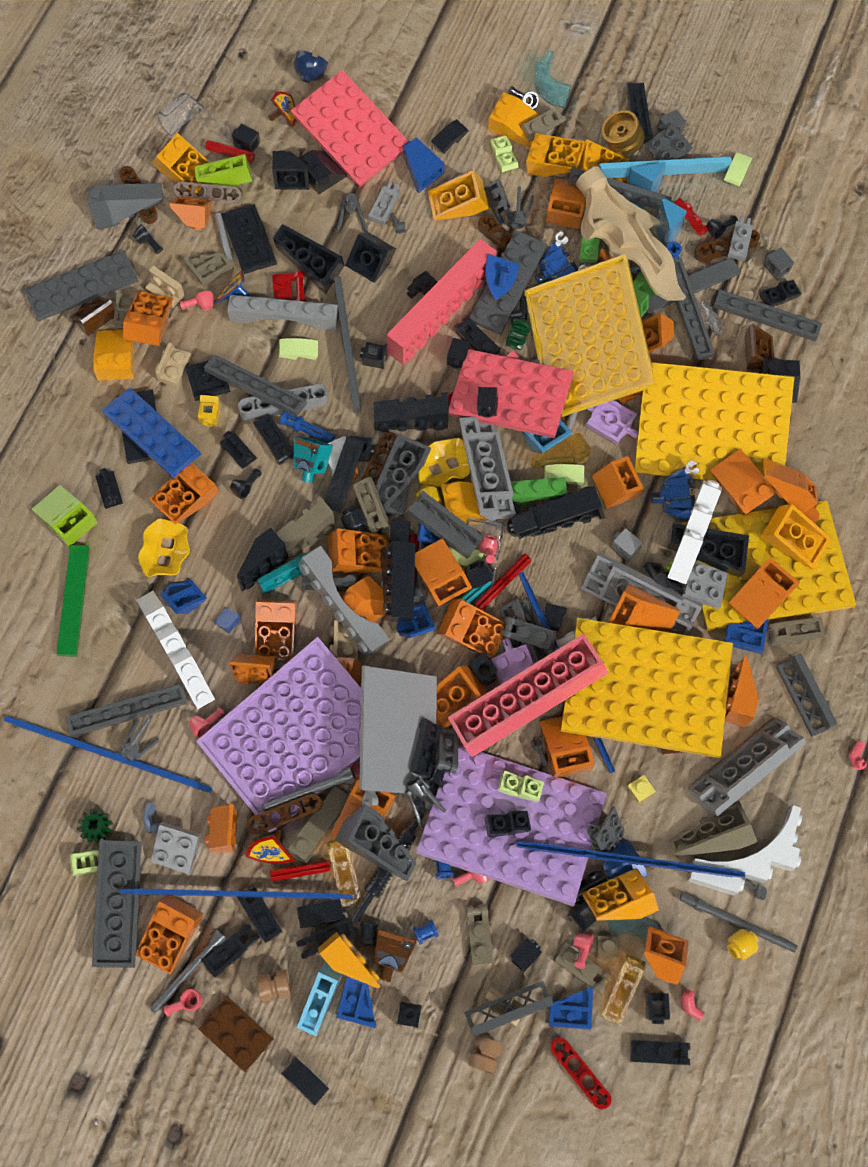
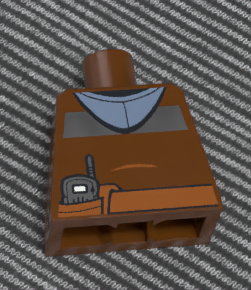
(392, 953)

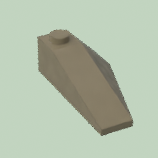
(720, 833)
(306, 834)

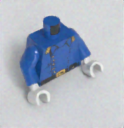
(556, 262)
(677, 493)

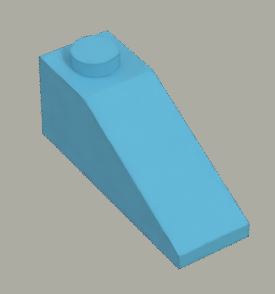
(319, 999)

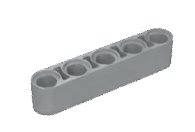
(306, 392)

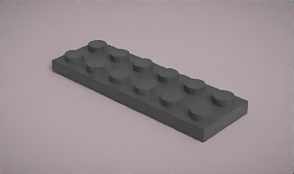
(81, 285)
(496, 313)
(115, 912)

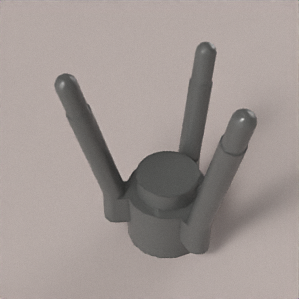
(350, 204)
(519, 218)
(130, 749)
(418, 788)

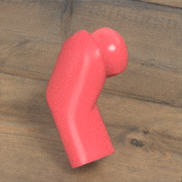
(855, 756)
(689, 1007)

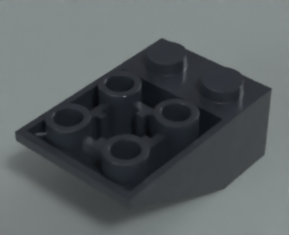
(262, 557)

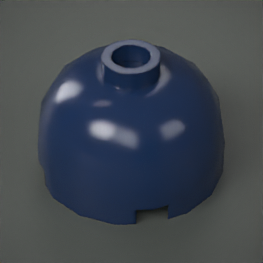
(308, 66)

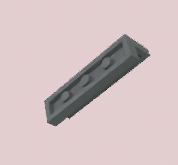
(445, 525)
(523, 613)
(813, 694)
(511, 1016)

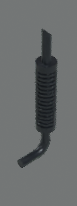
(381, 875)

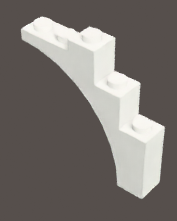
(695, 531)
(175, 649)
(757, 866)

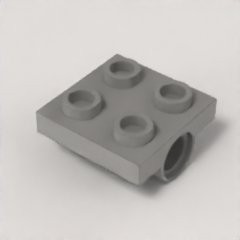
(705, 585)
(175, 848)

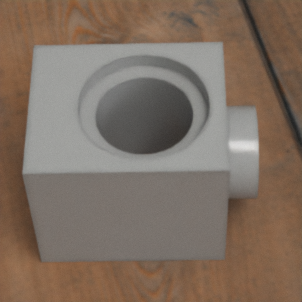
(626, 544)

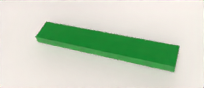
(73, 601)

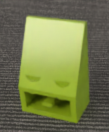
(65, 515)

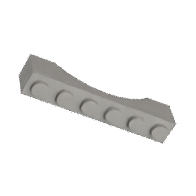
(250, 309)
(365, 633)

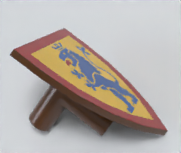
(284, 105)
(269, 850)

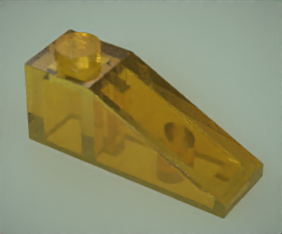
(568, 451)
(343, 872)
(623, 989)

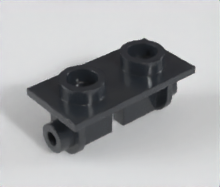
(237, 449)
(108, 488)
(594, 879)

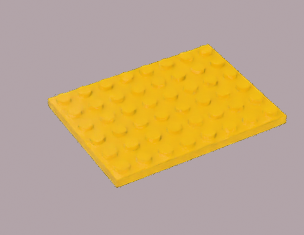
(595, 329)
(710, 416)
(819, 588)
(657, 689)

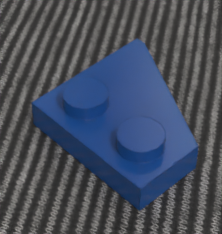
(747, 637)
(356, 1003)
(573, 1011)

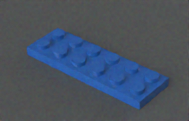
(151, 432)

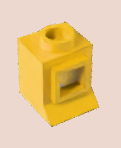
(209, 410)

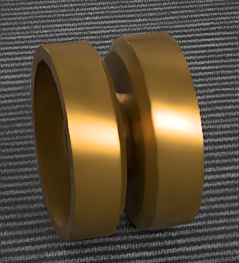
(623, 132)

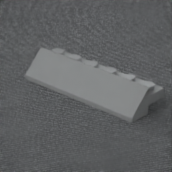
(487, 469)
(610, 578)
(746, 766)

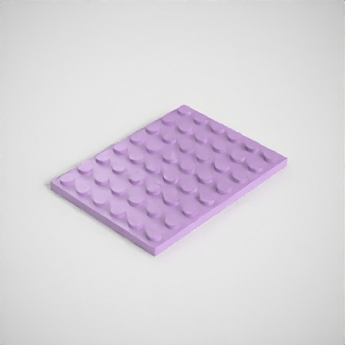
(289, 731)
(557, 819)

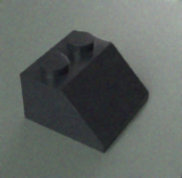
(322, 170)
(289, 171)
(370, 256)
(783, 368)

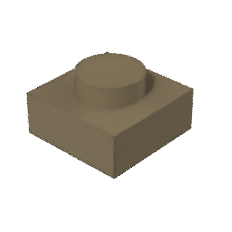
(607, 947)

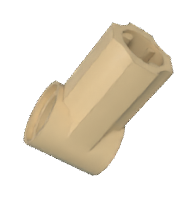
(493, 995)

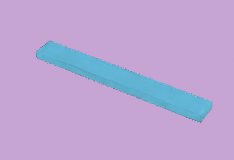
(673, 167)

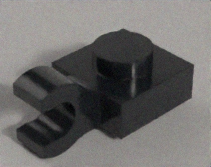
(422, 283)

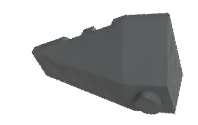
(118, 201)
(402, 465)
(372, 839)

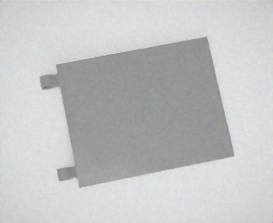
(390, 729)

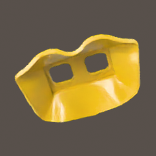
(439, 453)
(152, 549)

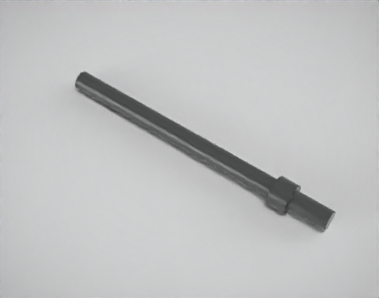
(700, 905)

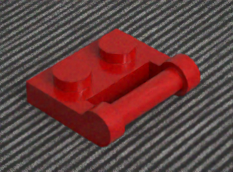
(691, 217)
(282, 286)

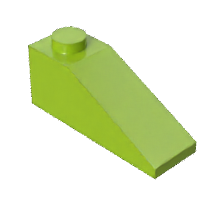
(226, 171)

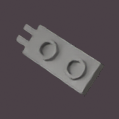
(384, 203)
(740, 239)

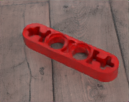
(582, 1071)

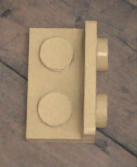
(164, 285)
(172, 365)
(343, 645)

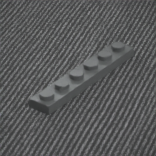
(631, 193)
(768, 315)
(692, 316)
(255, 385)
(126, 710)

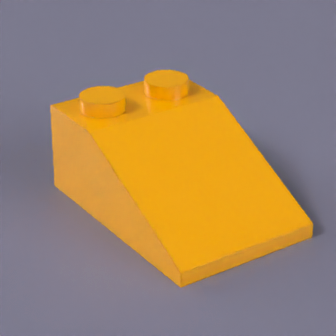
(508, 118)
(458, 197)
(113, 356)
(460, 500)
(796, 535)

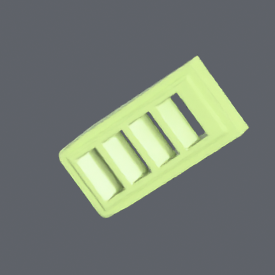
(82, 855)

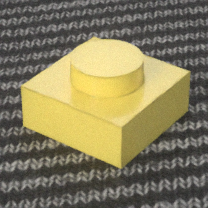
(641, 789)

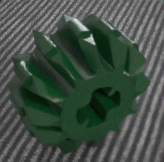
(518, 334)
(87, 828)

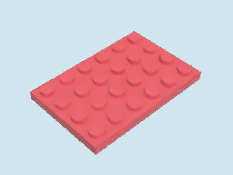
(350, 128)
(528, 392)

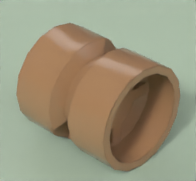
(273, 986)
(485, 1055)

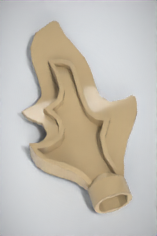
(627, 232)

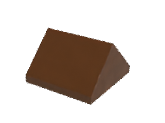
(94, 315)
(757, 346)

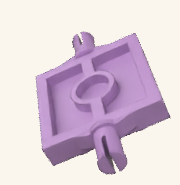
(612, 421)
(512, 661)

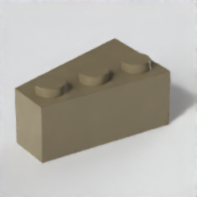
(308, 528)

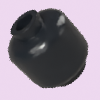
(354, 519)

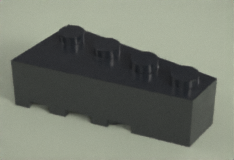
(310, 257)
(412, 414)
(568, 510)
(719, 548)
(398, 581)

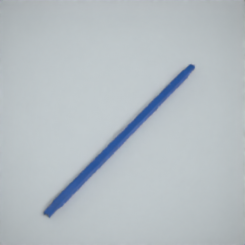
(544, 624)
(99, 751)
(630, 859)
(236, 893)

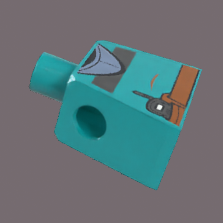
(311, 457)

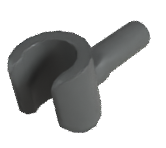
(399, 226)
(539, 749)
(760, 891)

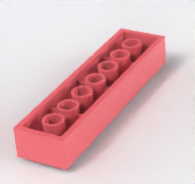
(439, 303)
(528, 695)

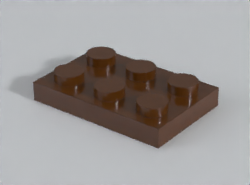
(236, 1034)

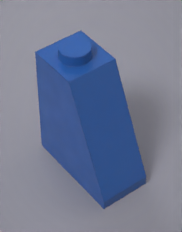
(422, 164)

